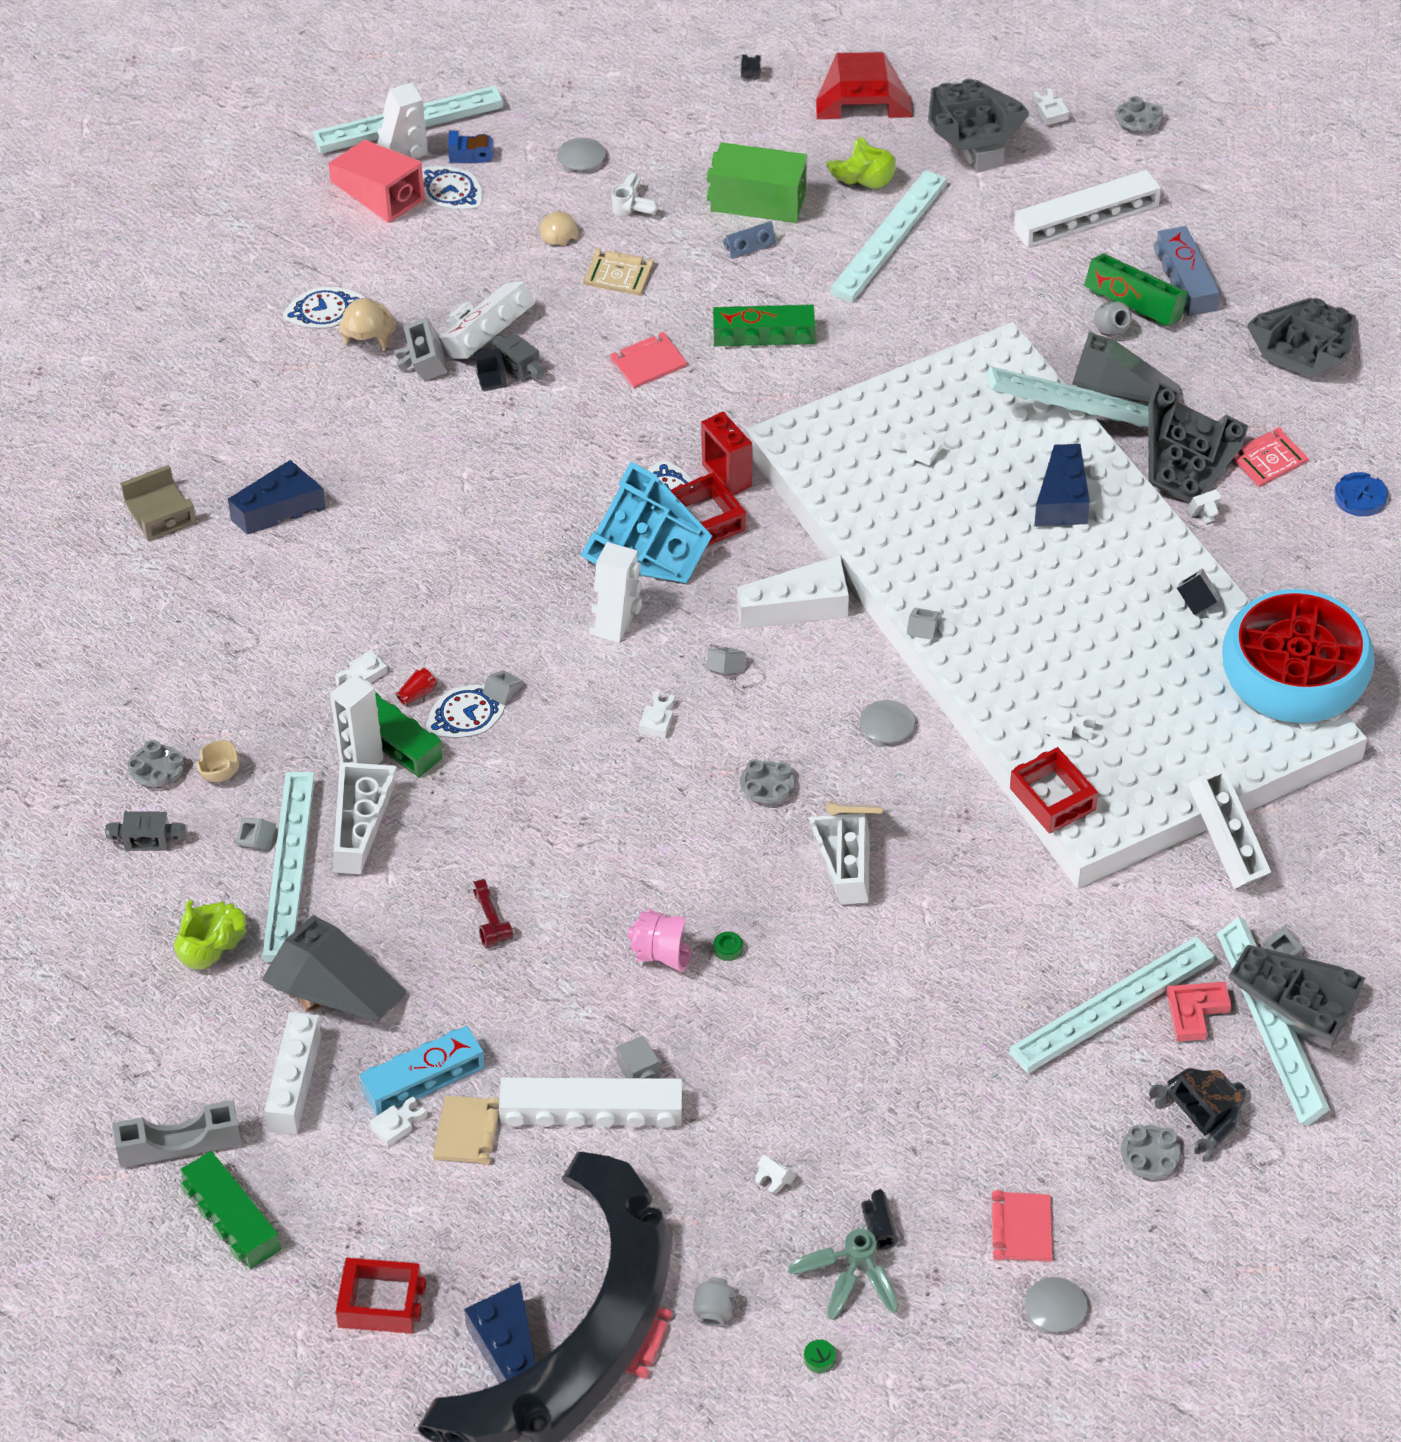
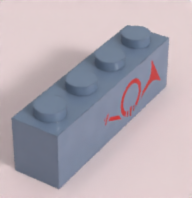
(1187, 269)

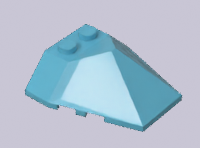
(653, 523)

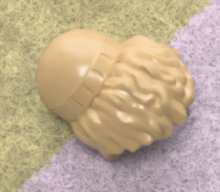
(366, 320)

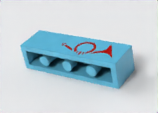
(422, 1070)

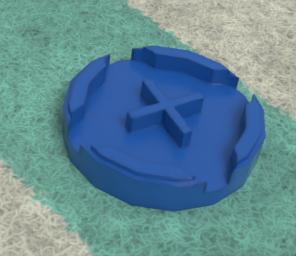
(1360, 494)

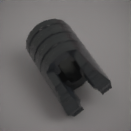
(880, 1220)

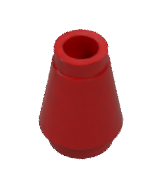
(417, 686)

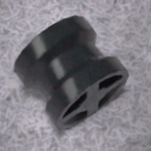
(750, 66)

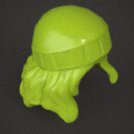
(867, 166)
(207, 933)

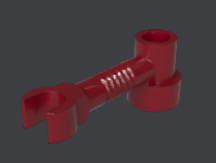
(494, 930)

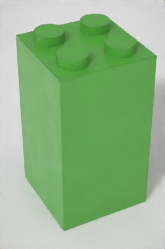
(757, 182)

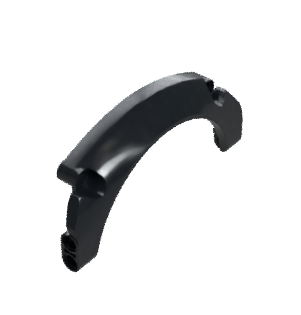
(582, 1370)

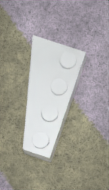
(795, 596)
(361, 804)

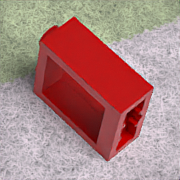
(726, 452)
(721, 526)
(1068, 809)
(374, 1318)

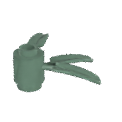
(860, 1254)

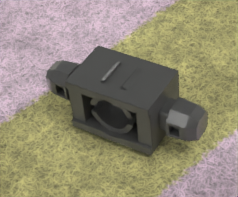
(519, 356)
(145, 831)

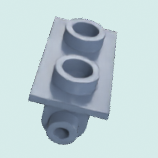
(750, 239)

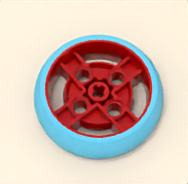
(1288, 651)

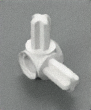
(626, 200)

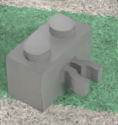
(423, 350)

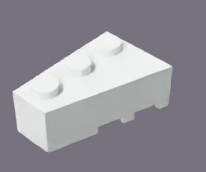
(404, 122)
(618, 591)
(845, 854)

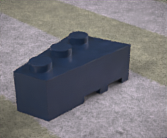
(1064, 489)
(275, 497)
(502, 1332)

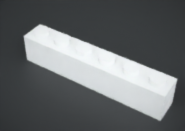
(1087, 208)
(590, 1102)

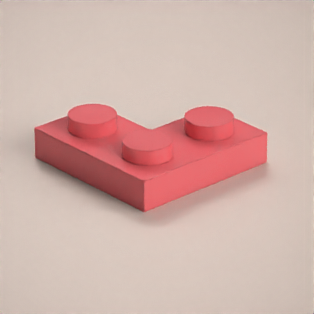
(1191, 1002)

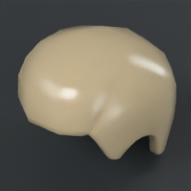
(558, 228)
(218, 761)

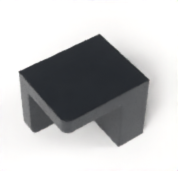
(490, 369)
(1198, 592)

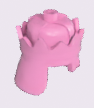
(659, 939)

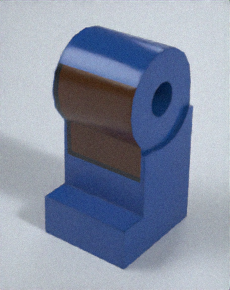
(470, 148)

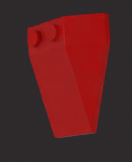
(862, 80)

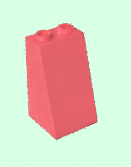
(379, 179)

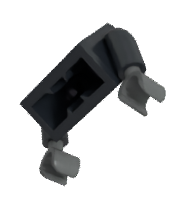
(1208, 1102)

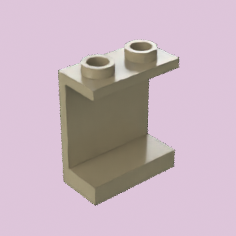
(157, 503)

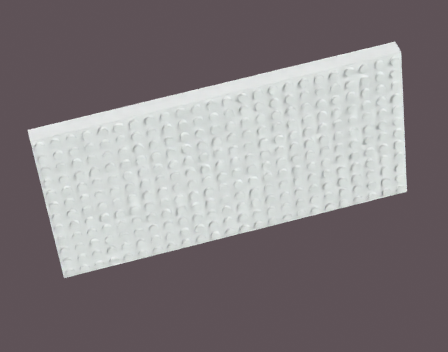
(1039, 610)

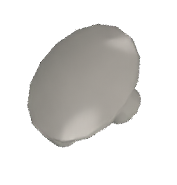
(1139, 114)
(581, 155)
(887, 722)
(156, 764)
(767, 781)
(1151, 1151)
(1055, 1305)

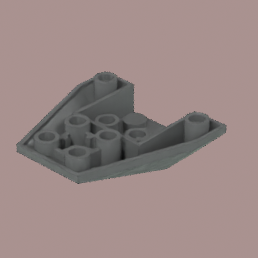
(974, 114)
(1304, 336)
(1116, 371)
(1187, 447)
(332, 971)
(1300, 991)

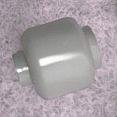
(1112, 318)
(714, 1302)

